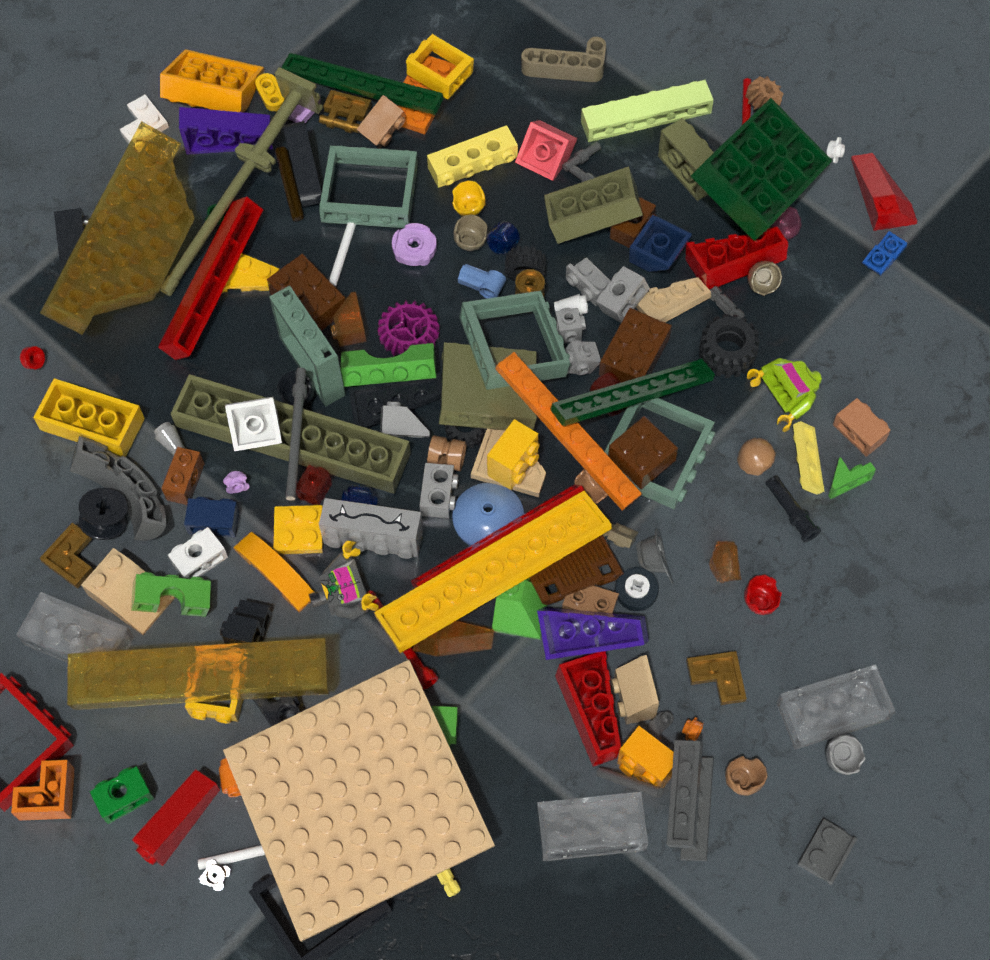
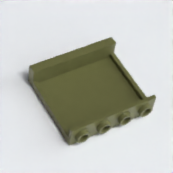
(466, 399)

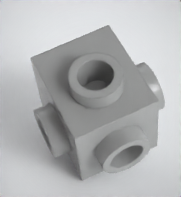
(569, 324)
(583, 357)

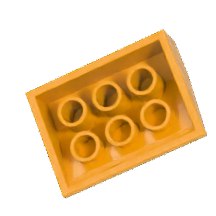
(209, 82)

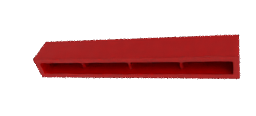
(210, 279)

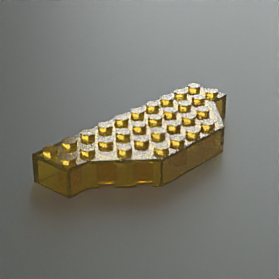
(128, 236)

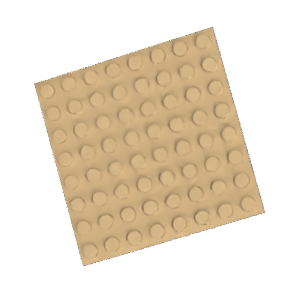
(357, 800)

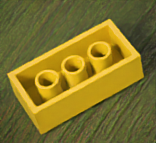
(77, 412)

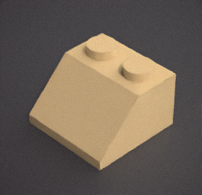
(635, 691)

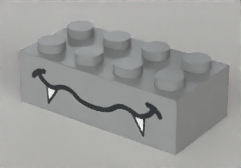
(371, 527)

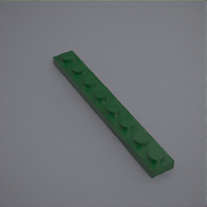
(364, 83)
(631, 392)

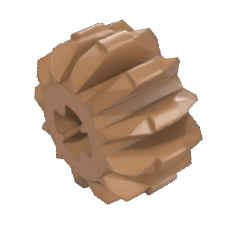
(762, 90)

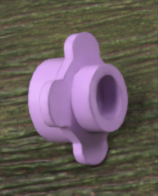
(236, 482)

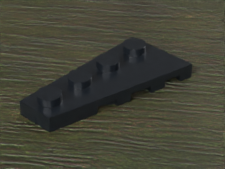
(369, 399)

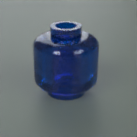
(503, 237)
(359, 494)

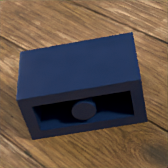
(218, 515)

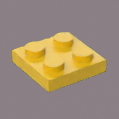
(297, 529)

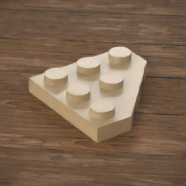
(534, 477)

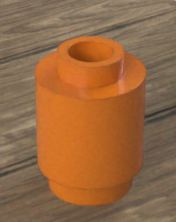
(227, 780)

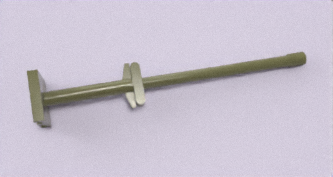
(296, 92)

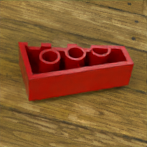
(731, 258)
(590, 702)

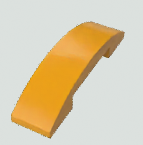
(275, 570)

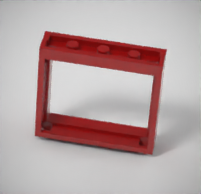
(53, 752)

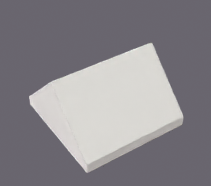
(253, 423)

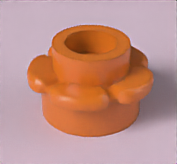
(692, 729)

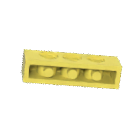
(472, 156)

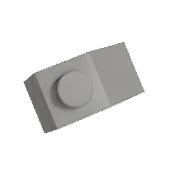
(401, 422)

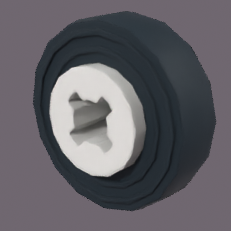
(633, 597)

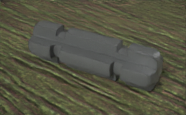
(725, 303)

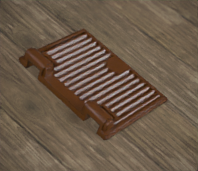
(577, 571)

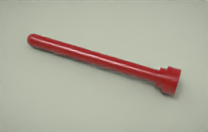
(425, 675)

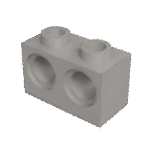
(434, 490)

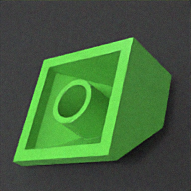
(517, 611)

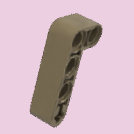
(566, 64)

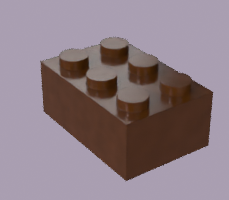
(311, 287)
(635, 346)

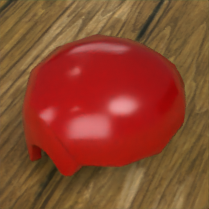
(762, 595)

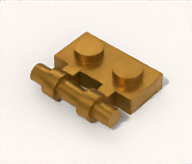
(347, 106)

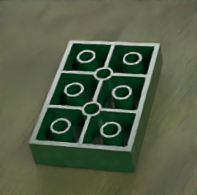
(761, 169)

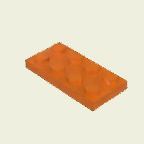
(415, 119)

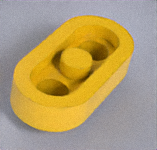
(271, 93)

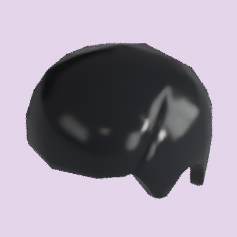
(285, 388)

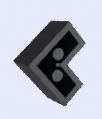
(246, 623)

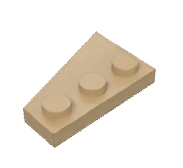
(674, 300)

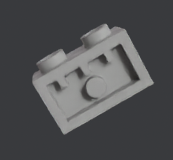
(587, 279)

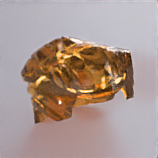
(725, 562)

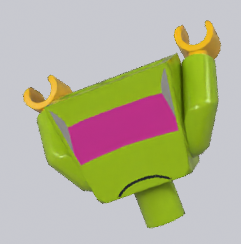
(790, 384)

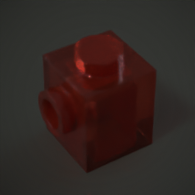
(313, 485)

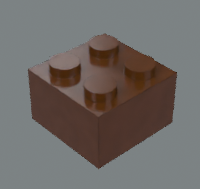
(642, 452)

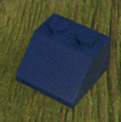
(658, 245)

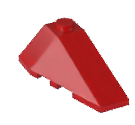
(882, 196)

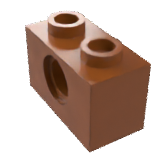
(183, 475)

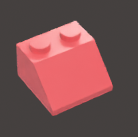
(545, 149)

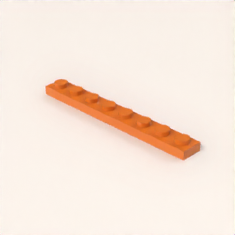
(572, 436)

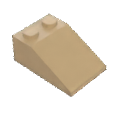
(112, 588)

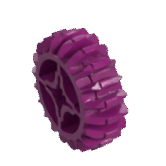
(416, 320)

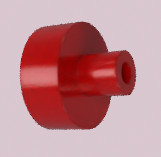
(32, 357)

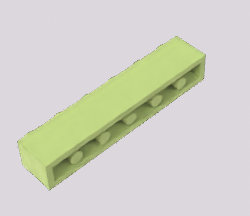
(646, 110)

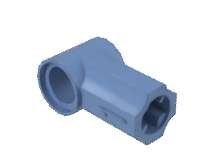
(487, 283)

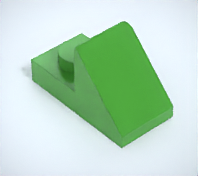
(845, 480)

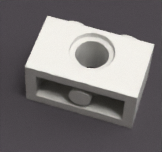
(211, 555)

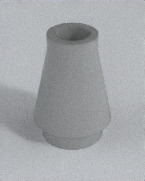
(168, 437)

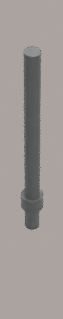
(299, 392)

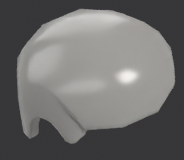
(845, 754)

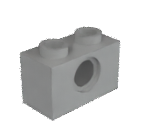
(634, 290)

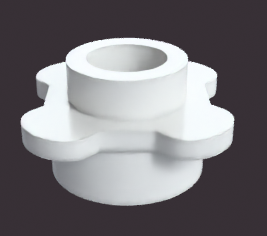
(835, 149)

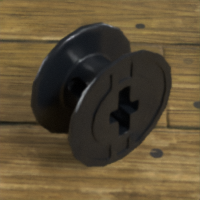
(107, 525)

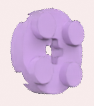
(414, 256)

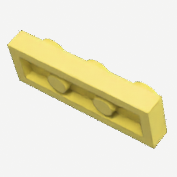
(808, 458)

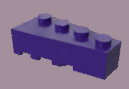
(219, 130)
(586, 632)

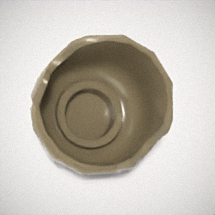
(470, 232)
(764, 277)

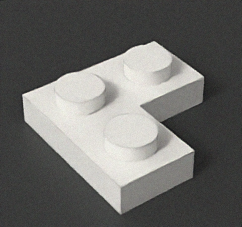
(143, 111)

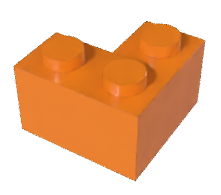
(49, 799)

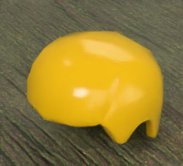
(468, 198)

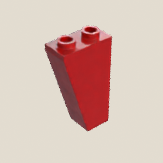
(175, 819)

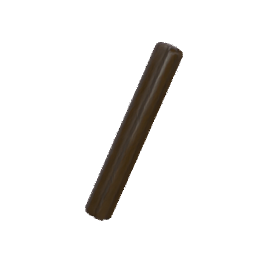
(289, 184)

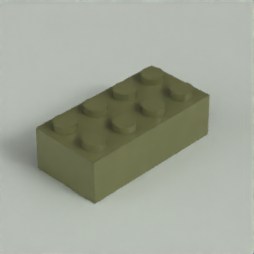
(593, 205)

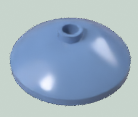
(469, 515)

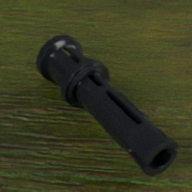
(798, 516)

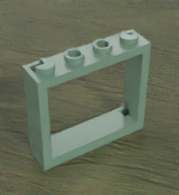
(369, 214)
(509, 305)
(307, 345)
(652, 490)

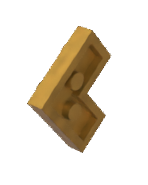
(63, 555)
(723, 670)

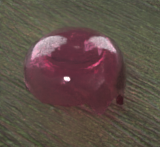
(788, 223)

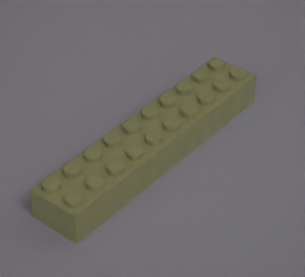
(324, 442)

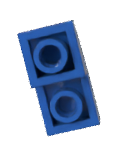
(885, 253)

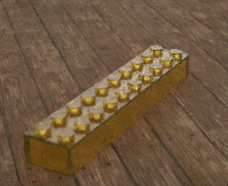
(197, 674)

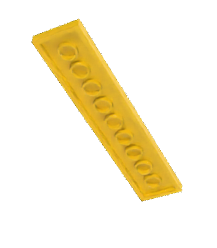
(492, 571)

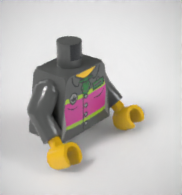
(343, 587)

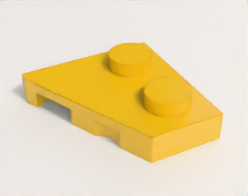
(250, 275)

